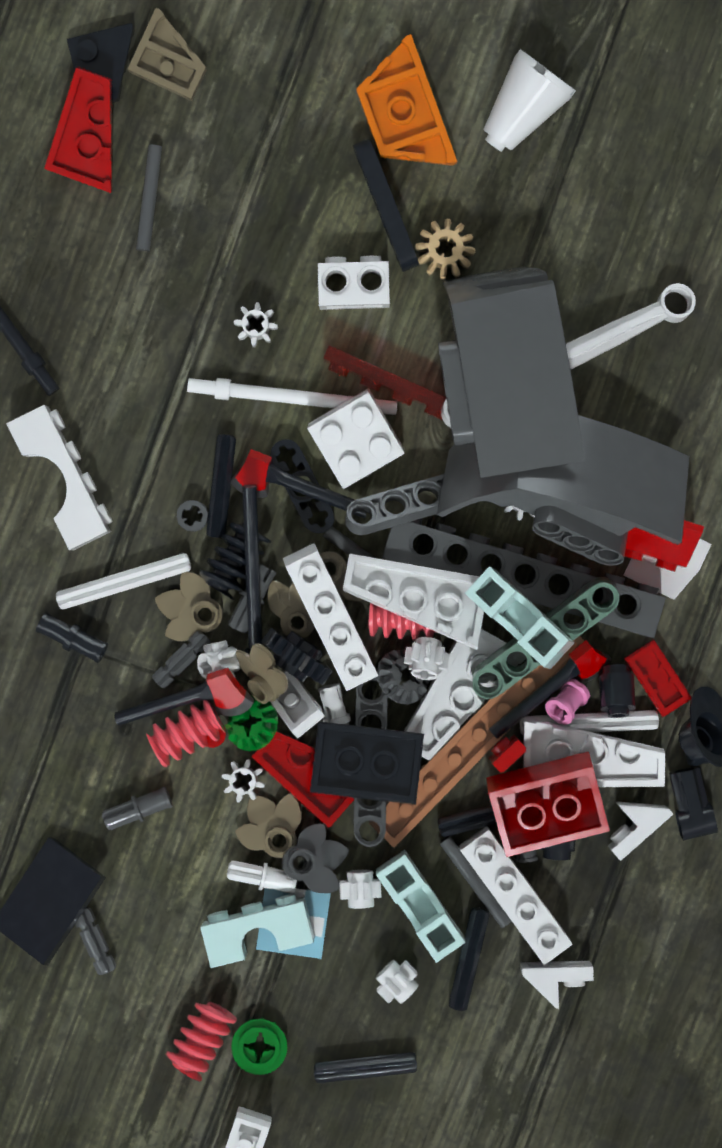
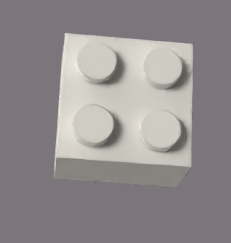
(355, 438)

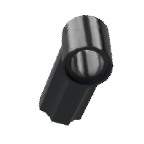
(694, 812)

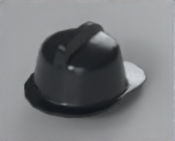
(702, 732)

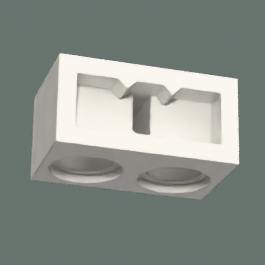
(353, 294)

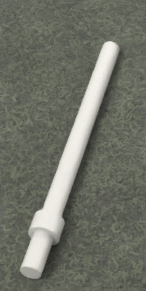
(224, 389)

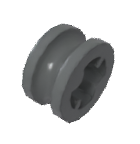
(188, 505)

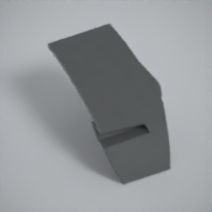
(510, 372)
(588, 502)

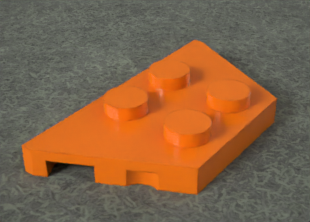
(404, 110)

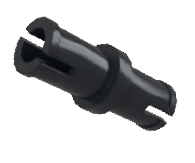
(72, 637)

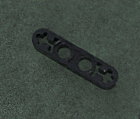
(385, 205)

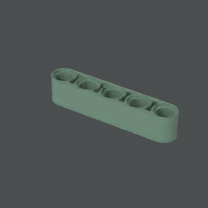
(580, 600)

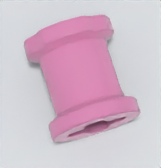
(564, 705)

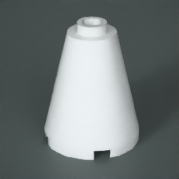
(524, 102)

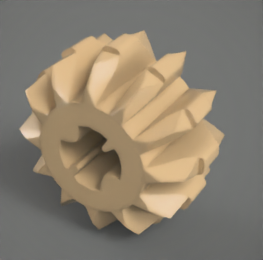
(457, 252)

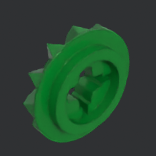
(260, 733)
(246, 1056)

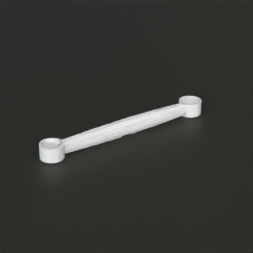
(619, 331)

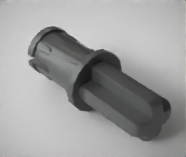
(239, 617)
(137, 808)

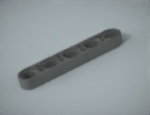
(406, 495)
(376, 812)

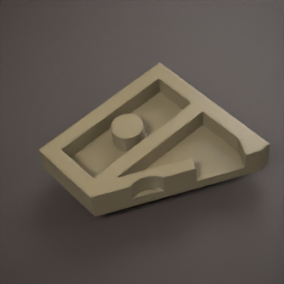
(167, 59)

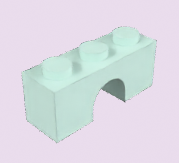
(519, 617)
(420, 905)
(286, 920)

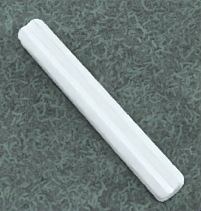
(123, 581)
(602, 723)

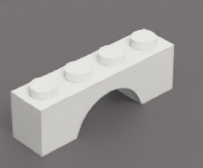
(80, 517)

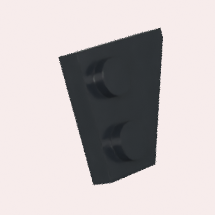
(104, 54)

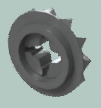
(390, 677)

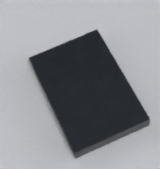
(367, 763)
(49, 901)

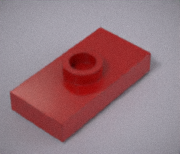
(657, 678)
(506, 752)

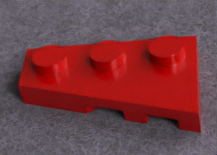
(85, 132)
(292, 767)

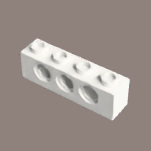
(330, 616)
(515, 895)

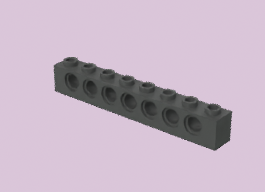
(641, 620)

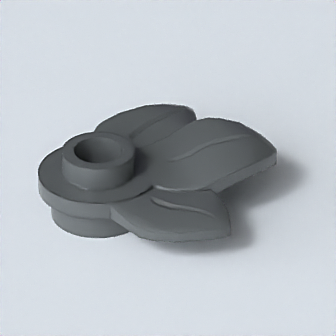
(319, 859)

